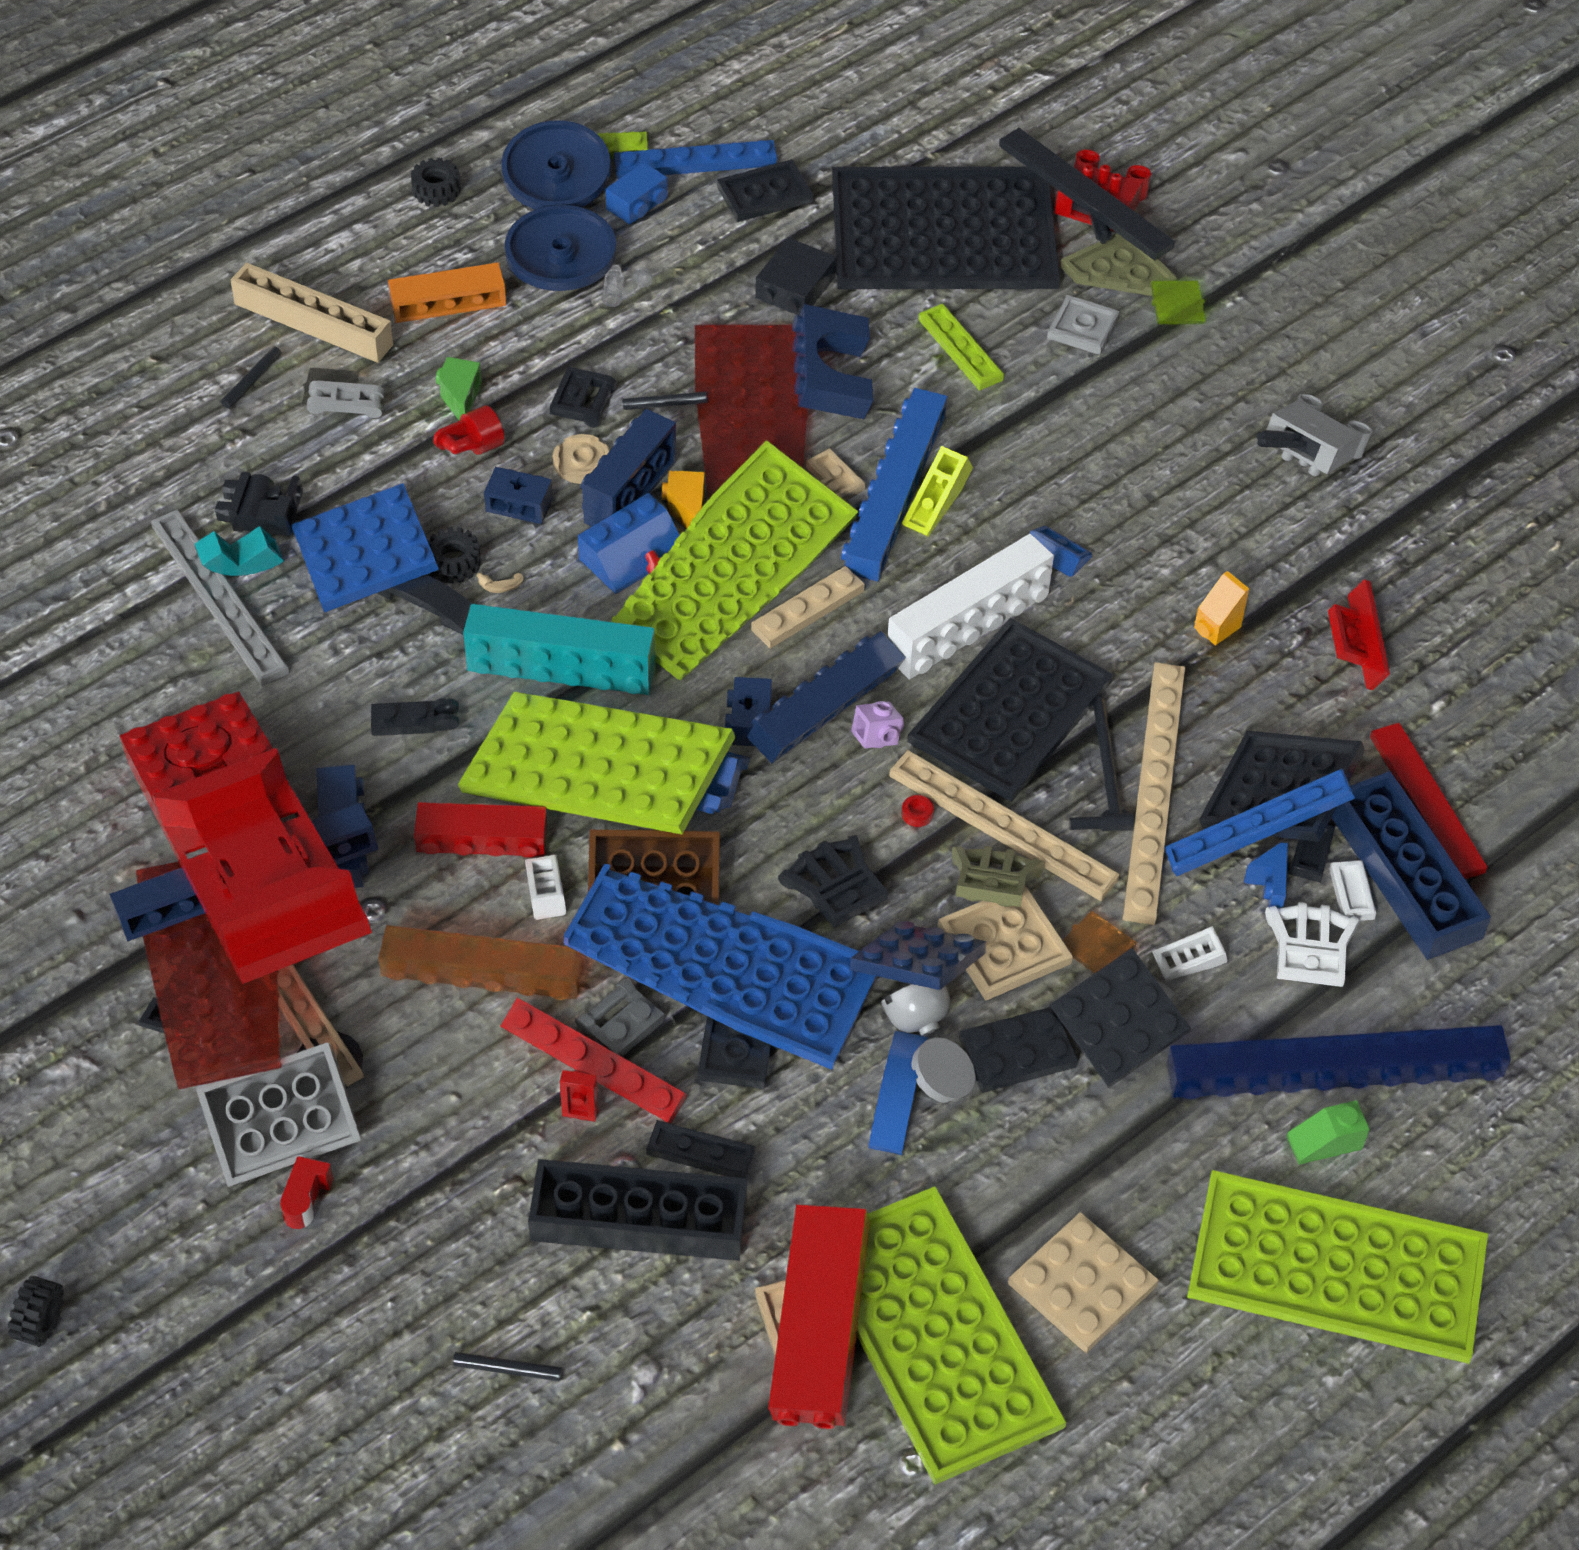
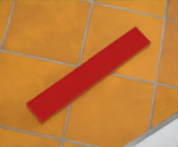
(1427, 798)

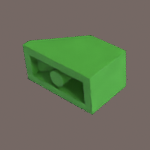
(459, 384)
(1329, 1133)

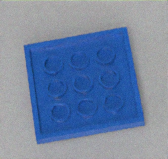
(364, 547)

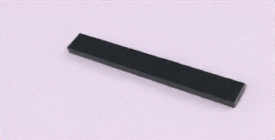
(1087, 194)

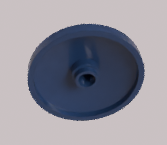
(556, 165)
(560, 247)

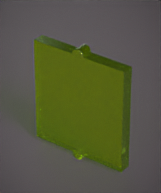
(1177, 302)

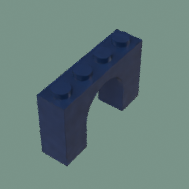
(817, 383)

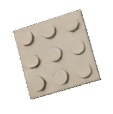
(1018, 944)
(1083, 1282)

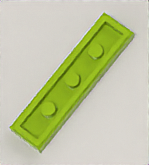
(961, 347)

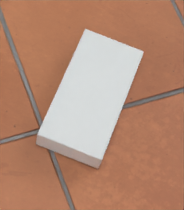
(1352, 889)

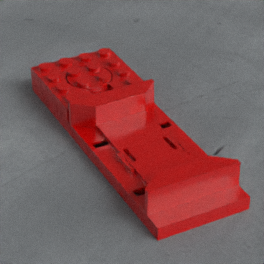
(263, 880)

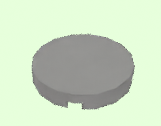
(943, 1070)

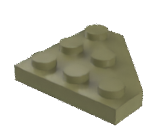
(1116, 267)

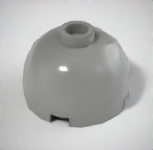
(917, 1008)

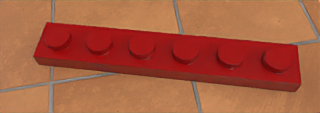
(589, 1056)

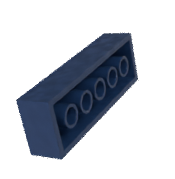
(1411, 867)

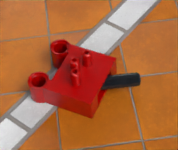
(1126, 189)

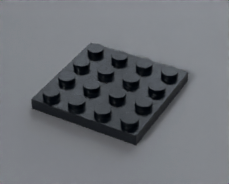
(1274, 765)

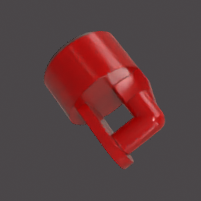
(476, 431)

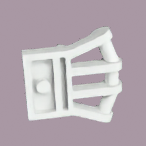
(1311, 959)

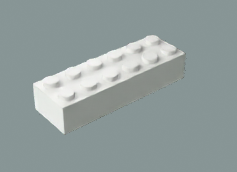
(971, 605)

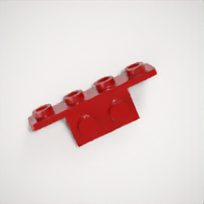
(1359, 634)

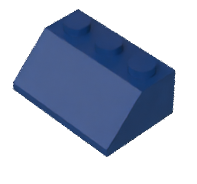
(619, 543)

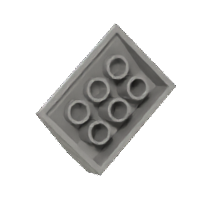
(279, 1114)

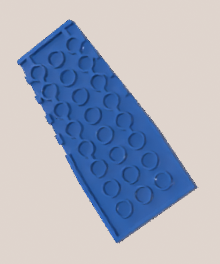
(724, 963)

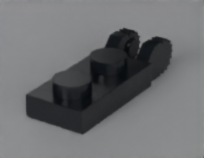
(414, 717)

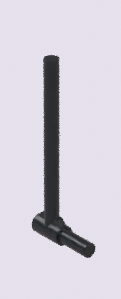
(1115, 818)

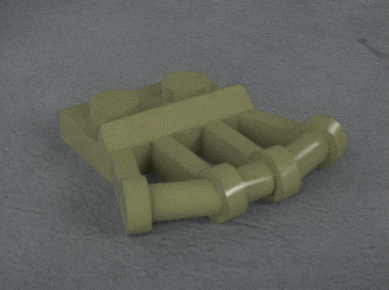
(991, 884)

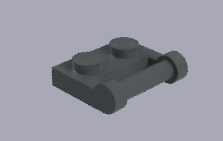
(626, 1027)

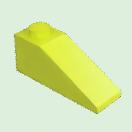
(938, 491)

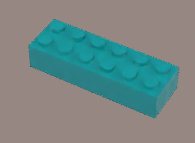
(559, 649)

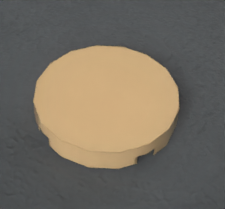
(578, 456)

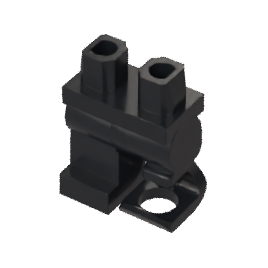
(259, 503)

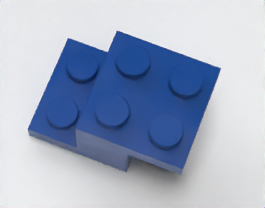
(724, 783)

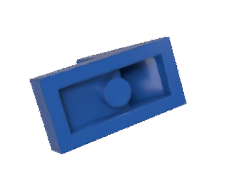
(1271, 872)

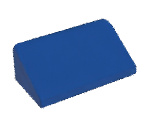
(1067, 554)

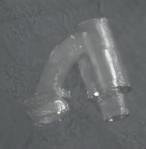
(613, 288)

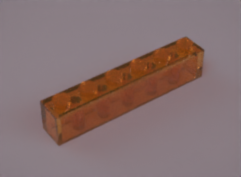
(481, 962)

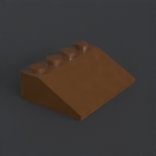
(682, 860)

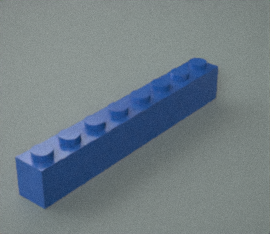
(895, 484)

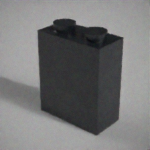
(795, 276)

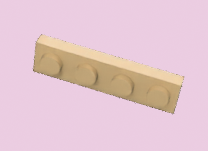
(807, 607)

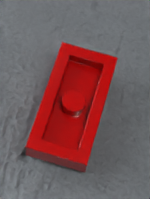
(579, 1095)

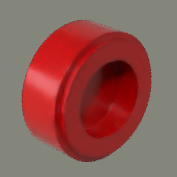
(917, 810)

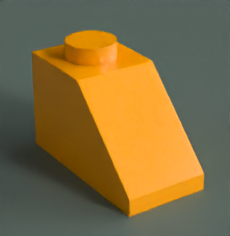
(684, 495)
(1222, 609)

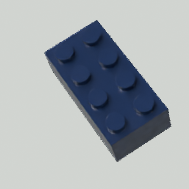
(630, 467)

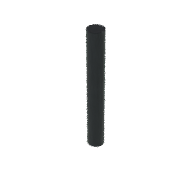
(248, 380)
(665, 400)
(507, 1366)

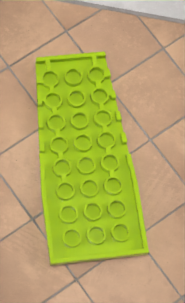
(735, 558)

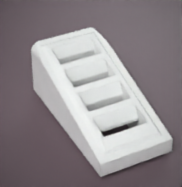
(545, 887)
(1195, 941)

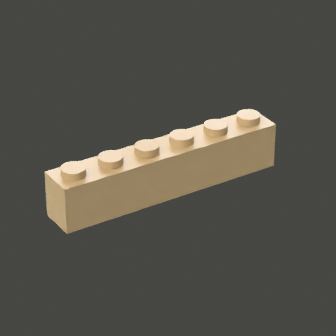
(312, 312)

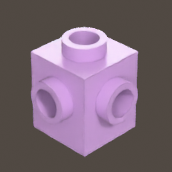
(877, 724)

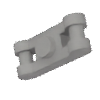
(345, 398)

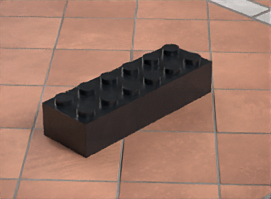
(638, 1209)

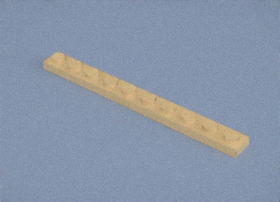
(1154, 794)

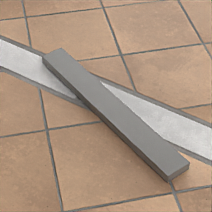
(221, 600)

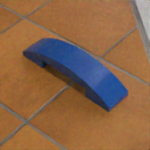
(896, 1095)

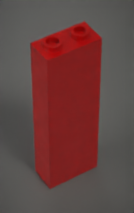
(819, 1316)

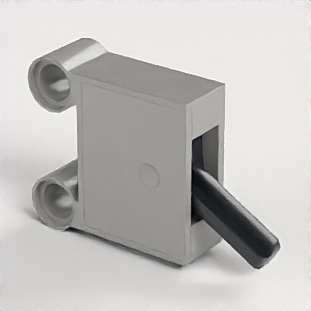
(1313, 436)

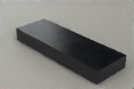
(700, 1150)

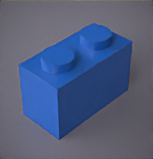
(636, 193)

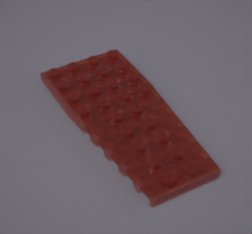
(750, 396)
(208, 1016)

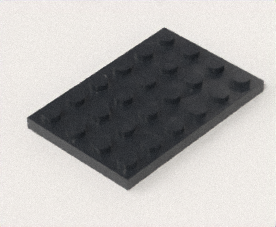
(1010, 709)

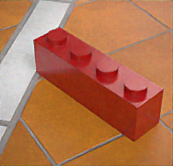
(480, 829)

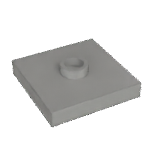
(1083, 324)

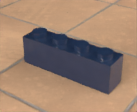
(337, 790)

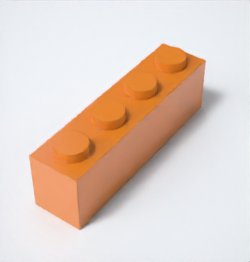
(447, 292)

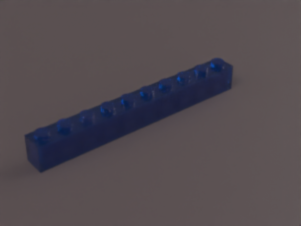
(1337, 1061)

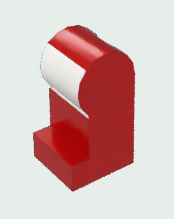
(302, 1189)

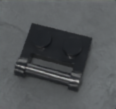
(574, 391)

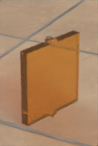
(1096, 942)

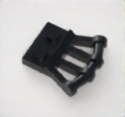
(845, 895)

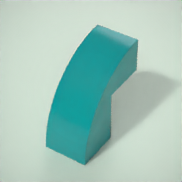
(246, 556)

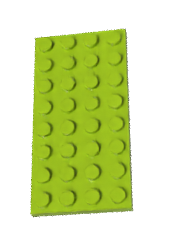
(597, 762)
(1339, 1266)
(946, 1343)

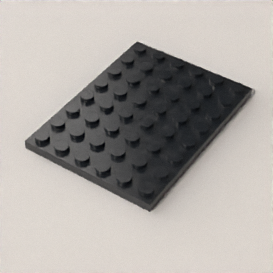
(943, 228)

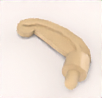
(499, 586)

